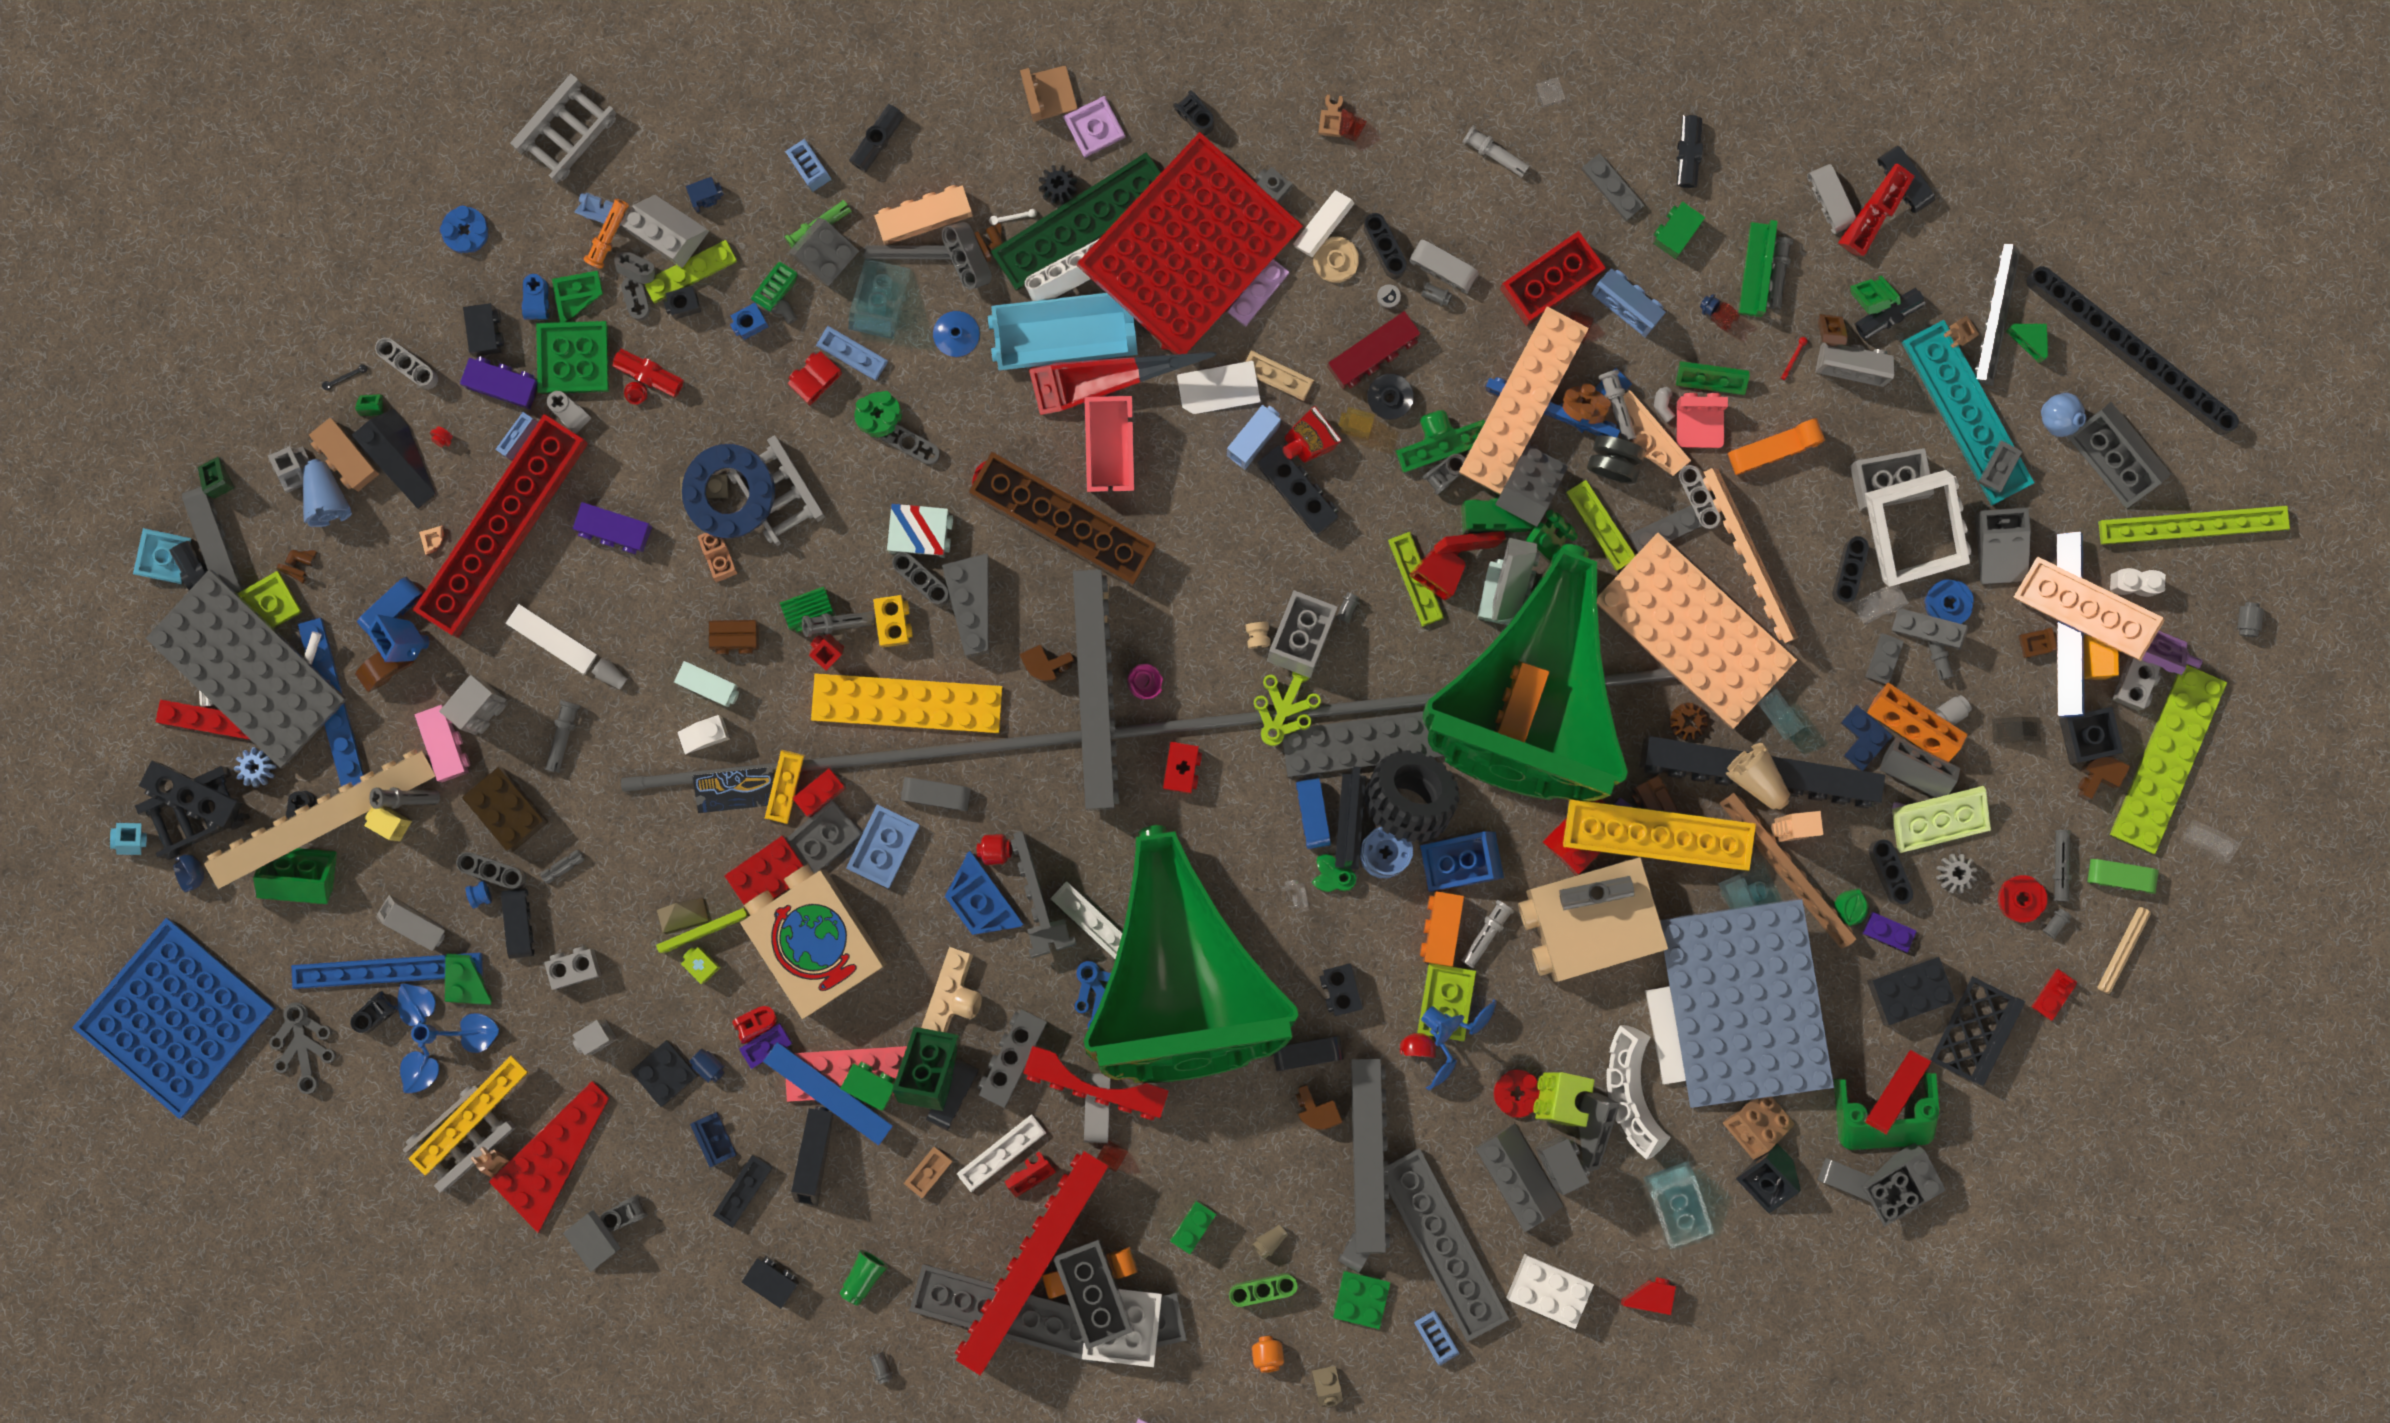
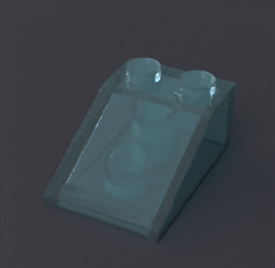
(878, 299)
(1679, 1204)

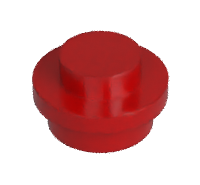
(635, 393)
(441, 436)

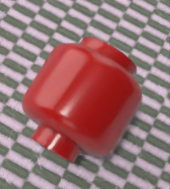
(994, 849)

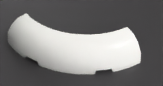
(1626, 1088)

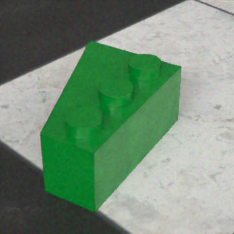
(1485, 516)

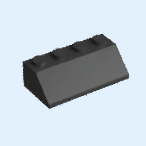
(2119, 455)
(1518, 1177)

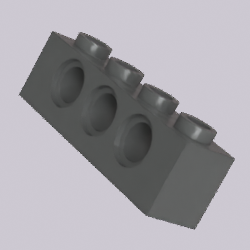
(1001, 1094)

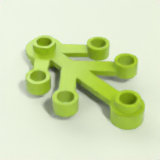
(1284, 709)

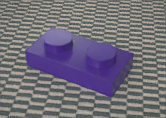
(1889, 932)
(760, 1047)

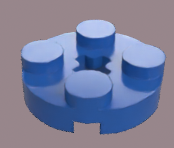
(465, 243)
(1951, 589)

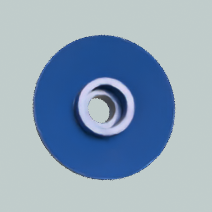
(956, 345)

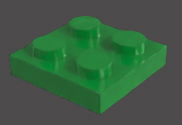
(1361, 1299)

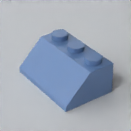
(1628, 302)

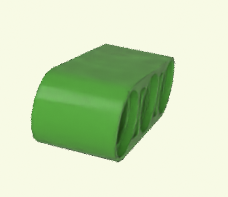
(2123, 875)
(1254, 1298)

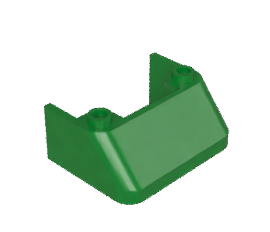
(1856, 1134)

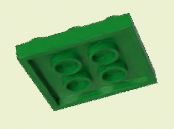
(572, 357)

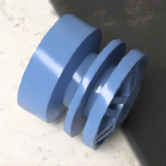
(1373, 862)

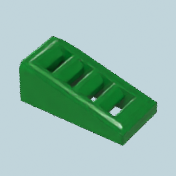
(781, 274)

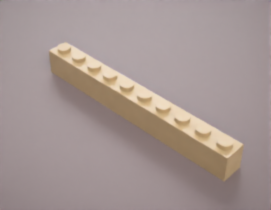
(316, 820)

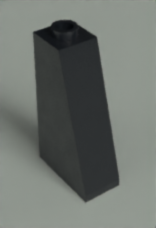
(812, 1156)

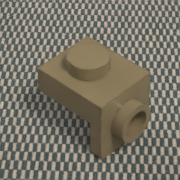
(1327, 1386)

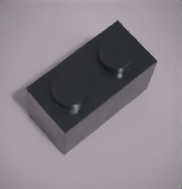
(482, 329)
(771, 1281)

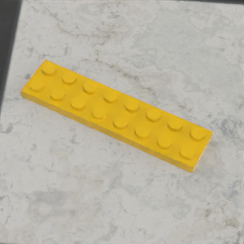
(906, 703)
(1659, 834)

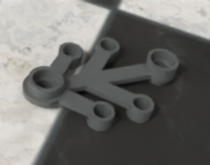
(301, 1044)

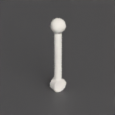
(994, 220)

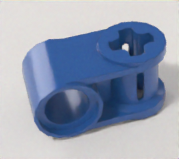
(535, 302)

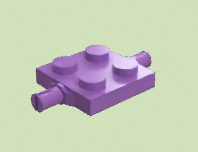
(2170, 654)

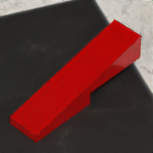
(1881, 204)

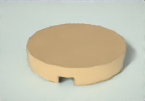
(1336, 268)

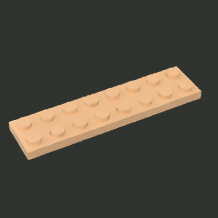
(1523, 400)
(1746, 547)

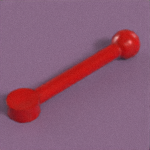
(1802, 342)

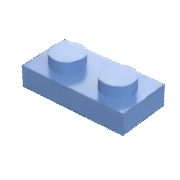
(516, 436)

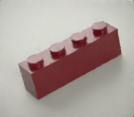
(1373, 350)

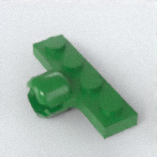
(1439, 441)

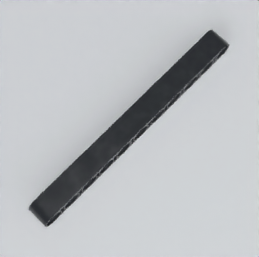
(2143, 351)

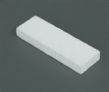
(1323, 223)

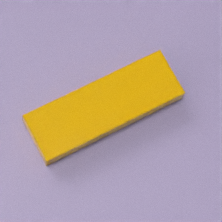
(784, 786)

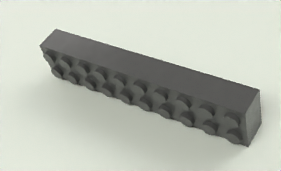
(1094, 690)

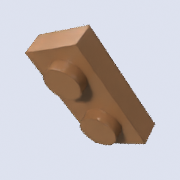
(928, 1172)

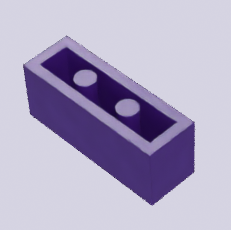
(499, 382)
(611, 528)

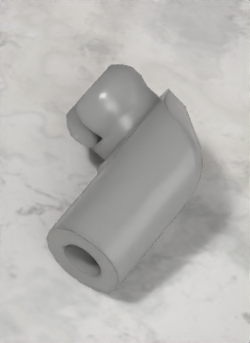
(1661, 403)

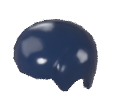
(188, 872)

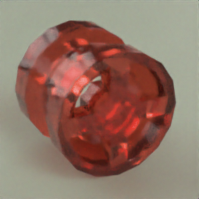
(1725, 316)

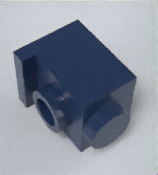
(704, 193)

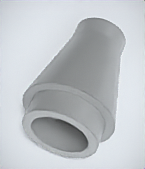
(608, 673)

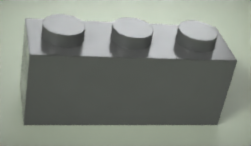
(1919, 768)

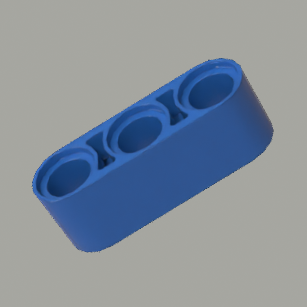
(392, 603)
(1313, 813)

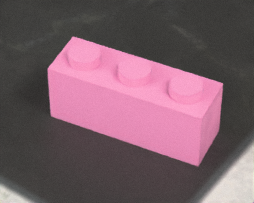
(442, 744)

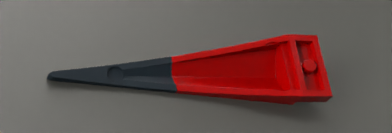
(1068, 383)

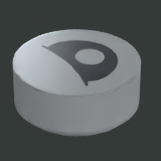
(1388, 296)

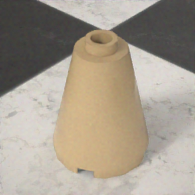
(1759, 777)

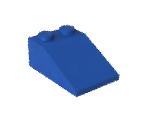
(1462, 861)

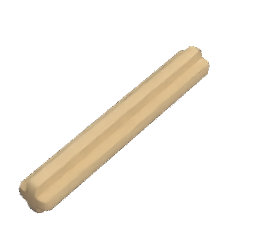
(2124, 950)

